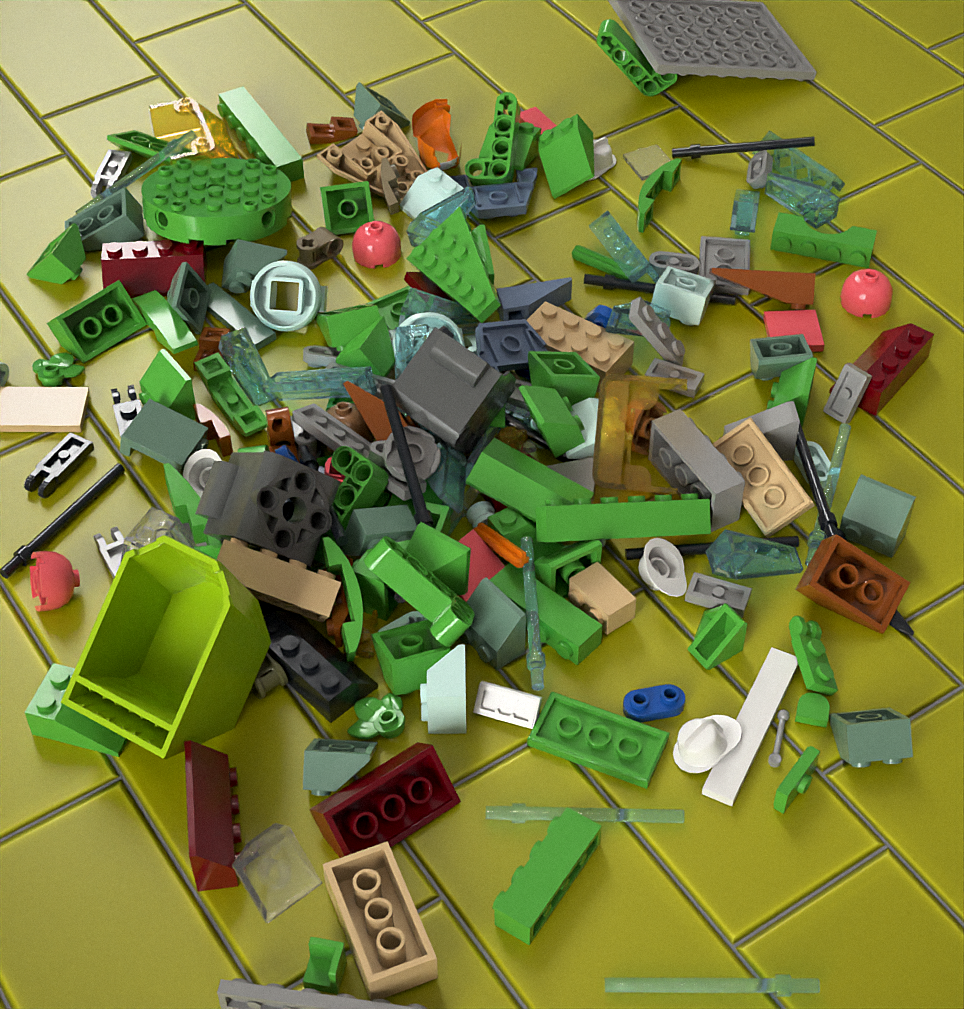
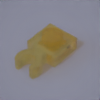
(512, 437)
(366, 646)

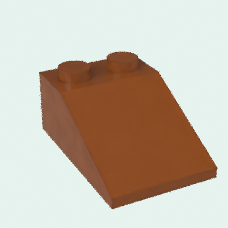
(374, 412)
(852, 584)

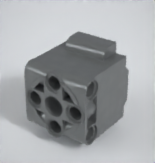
(452, 391)
(247, 501)

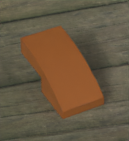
(338, 130)
(209, 342)
(216, 428)

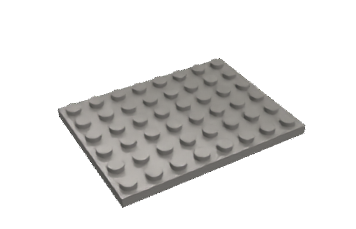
(713, 38)

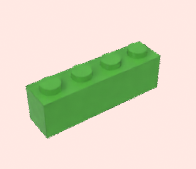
(560, 622)
(547, 875)

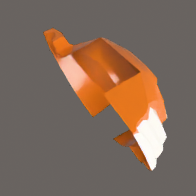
(432, 129)

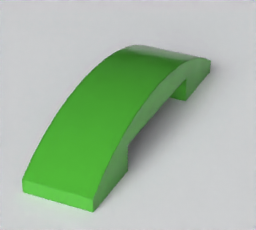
(662, 178)
(229, 397)
(337, 564)

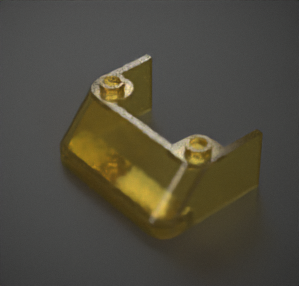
(187, 115)
(614, 431)

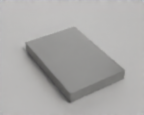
(724, 253)

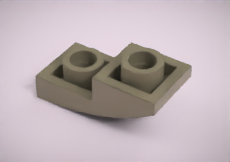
(389, 183)

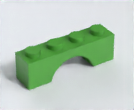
(849, 247)

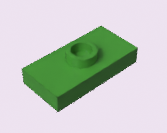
(797, 779)

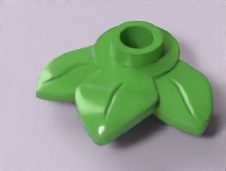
(54, 370)
(378, 717)

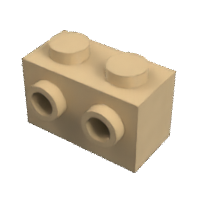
(602, 597)

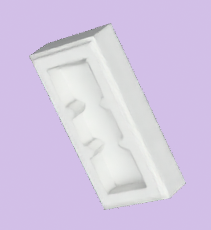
(507, 704)

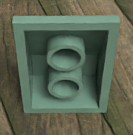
(110, 220)

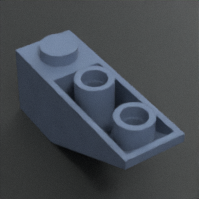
(523, 300)

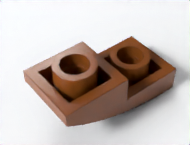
(339, 616)

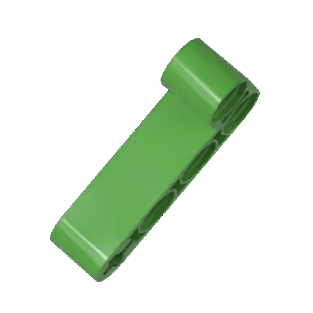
(612, 40)
(499, 141)
(359, 489)
(421, 589)

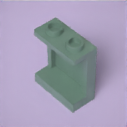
(164, 435)

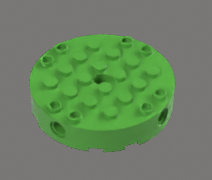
(216, 200)

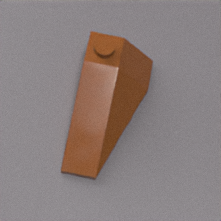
(783, 287)

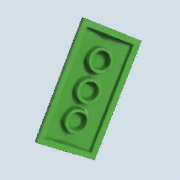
(141, 144)
(520, 480)

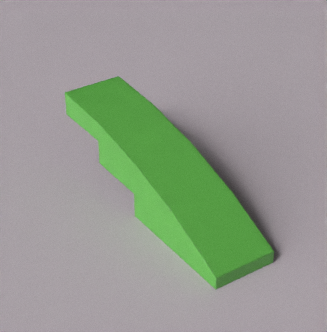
(165, 322)
(185, 503)

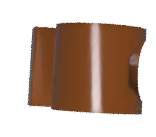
(279, 426)

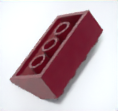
(150, 264)
(891, 363)
(387, 802)
(211, 816)

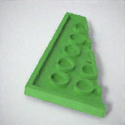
(456, 266)

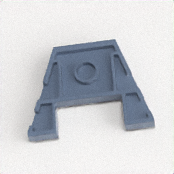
(504, 198)
(507, 344)

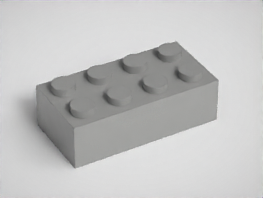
(696, 466)

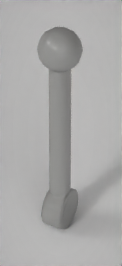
(775, 759)

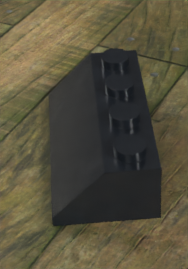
(316, 666)

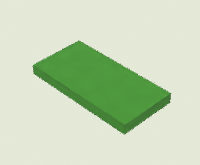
(598, 739)

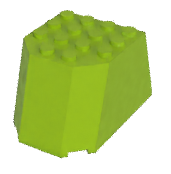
(170, 650)

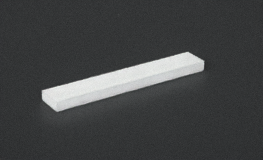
(754, 719)

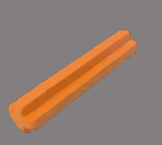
(502, 546)

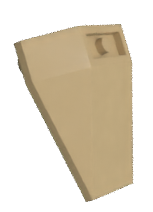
(363, 156)

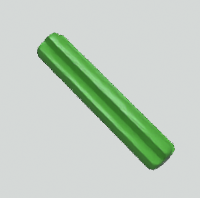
(598, 261)

